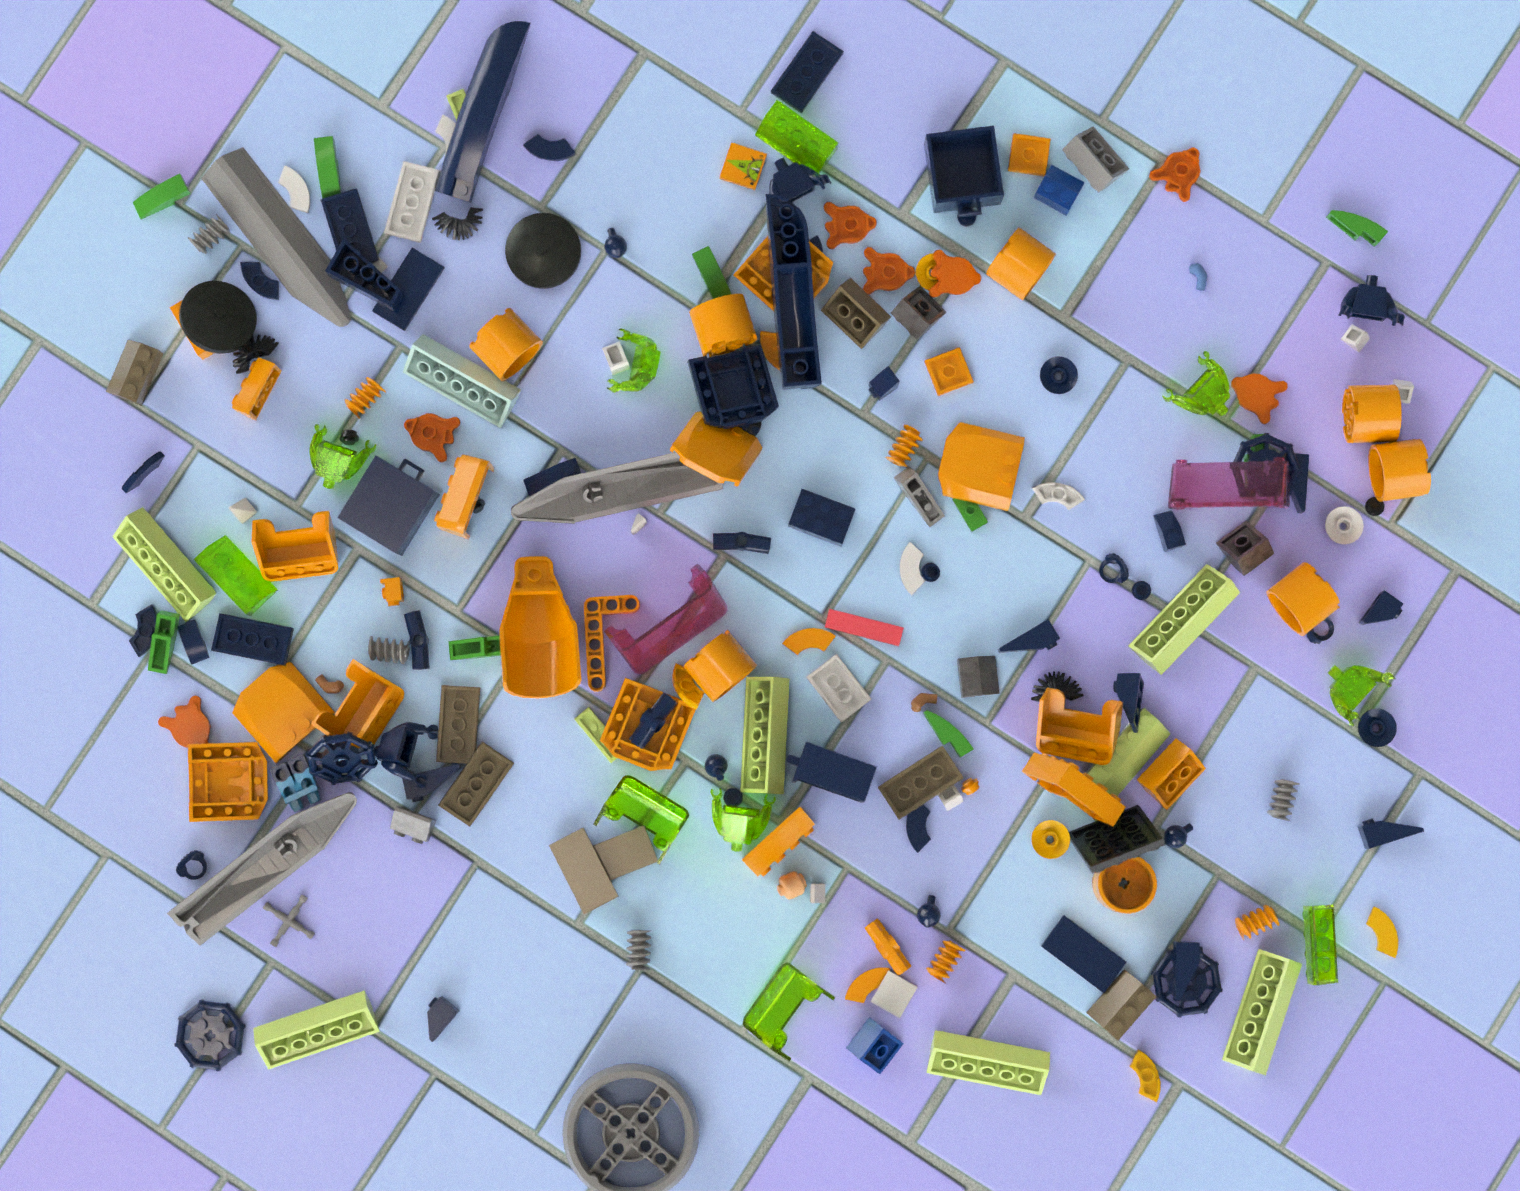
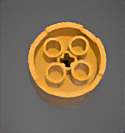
(1020, 263)
(723, 325)
(506, 344)
(1371, 413)
(1399, 470)
(1303, 599)
(720, 666)
(1138, 891)

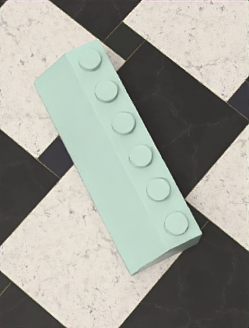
(461, 380)

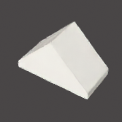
(616, 358)

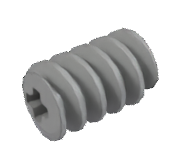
(209, 235)
(388, 651)
(1282, 799)
(638, 950)

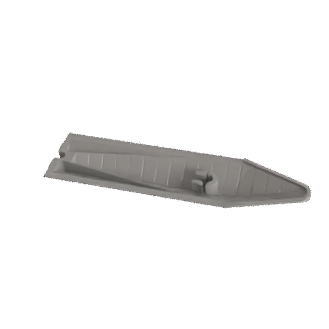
(276, 234)
(614, 490)
(261, 868)

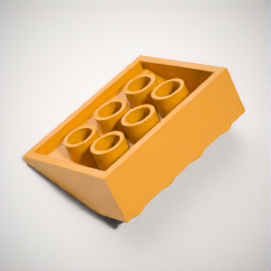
(778, 841)

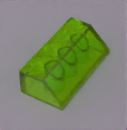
(796, 137)
(235, 575)
(1320, 944)

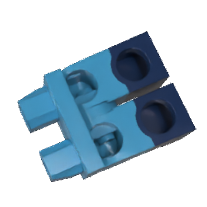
(295, 788)

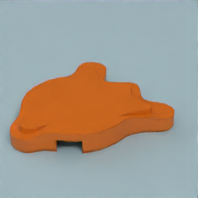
(1179, 172)
(847, 225)
(886, 271)
(953, 274)
(1257, 394)
(431, 433)
(189, 725)

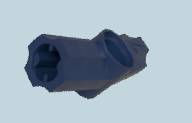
(754, 543)
(420, 653)
(652, 720)

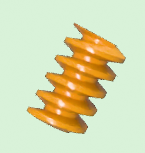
(364, 396)
(904, 446)
(1256, 921)
(945, 960)

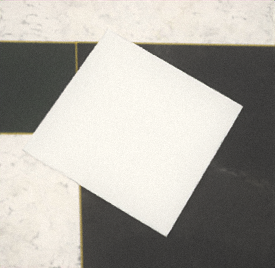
(894, 994)

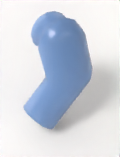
(1201, 275)

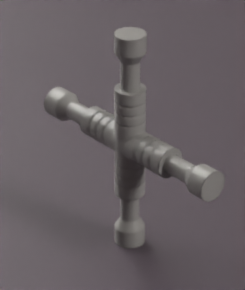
(288, 920)

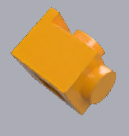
(393, 591)

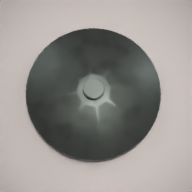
(543, 250)
(217, 317)

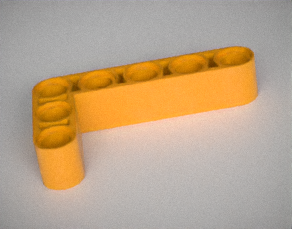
(599, 634)

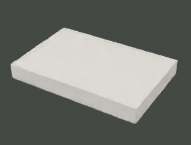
(838, 688)

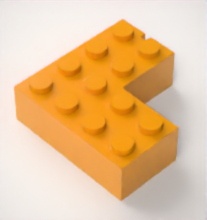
(1066, 781)

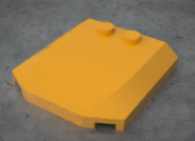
(757, 276)
(716, 451)
(980, 465)
(279, 709)
(625, 717)
(226, 781)

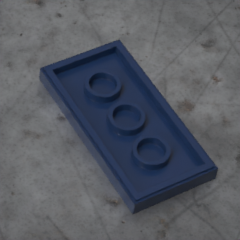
(807, 72)
(348, 221)
(415, 280)
(252, 639)
(1083, 954)

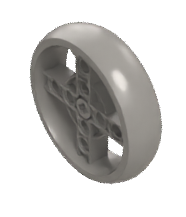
(588, 1097)

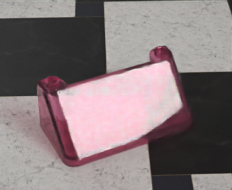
(1229, 484)
(673, 630)

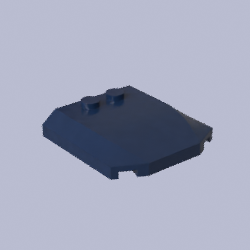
(733, 388)

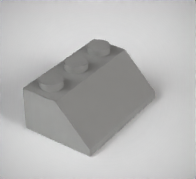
(1095, 159)

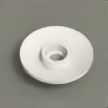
(1350, 518)

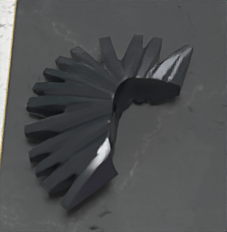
(459, 226)
(253, 350)
(1069, 690)

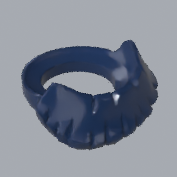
(1122, 575)
(1315, 638)
(181, 869)

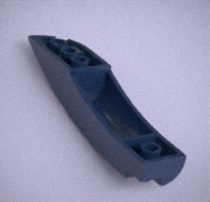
(481, 110)
(792, 294)

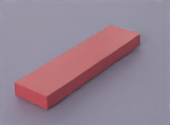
(864, 627)

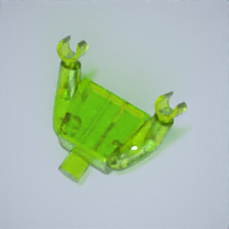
(644, 363)
(1207, 392)
(335, 461)
(1352, 687)
(739, 824)

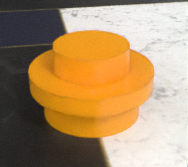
(970, 786)

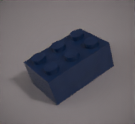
(821, 517)

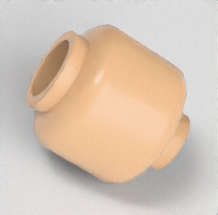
(791, 885)

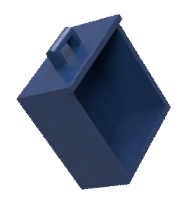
(963, 170)
(389, 504)
(833, 772)

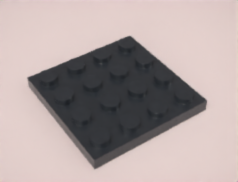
(1111, 845)

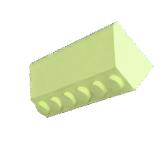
(164, 564)
(1184, 618)
(764, 735)
(1130, 753)
(1262, 1012)
(315, 1029)
(988, 1062)

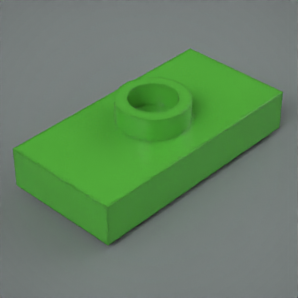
(971, 514)

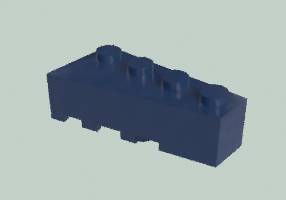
(359, 274)

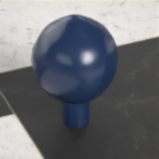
(615, 245)
(716, 766)
(1176, 835)
(929, 913)

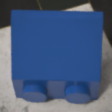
(1058, 190)
(874, 1045)

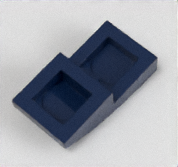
(193, 642)

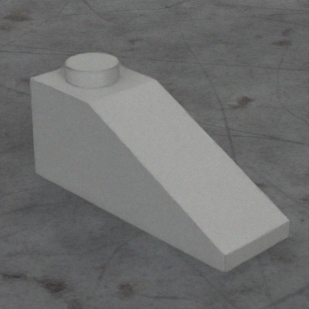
(919, 496)

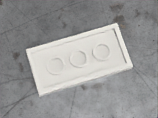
(412, 202)

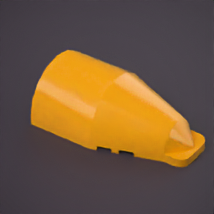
(538, 634)

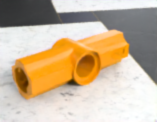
(887, 947)

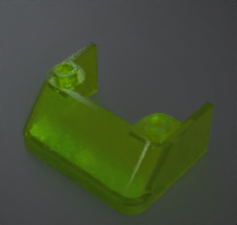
(648, 808)
(778, 1004)

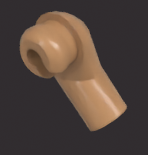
(329, 687)
(921, 699)

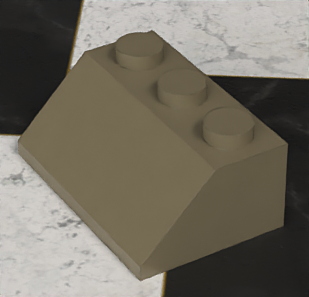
(855, 313)
(134, 372)
(1121, 1004)

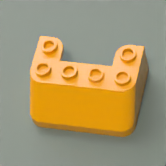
(462, 495)
(296, 551)
(365, 708)
(1075, 732)

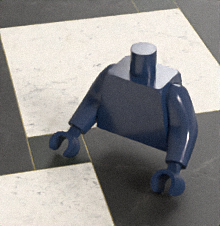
(795, 180)
(1370, 303)
(398, 749)

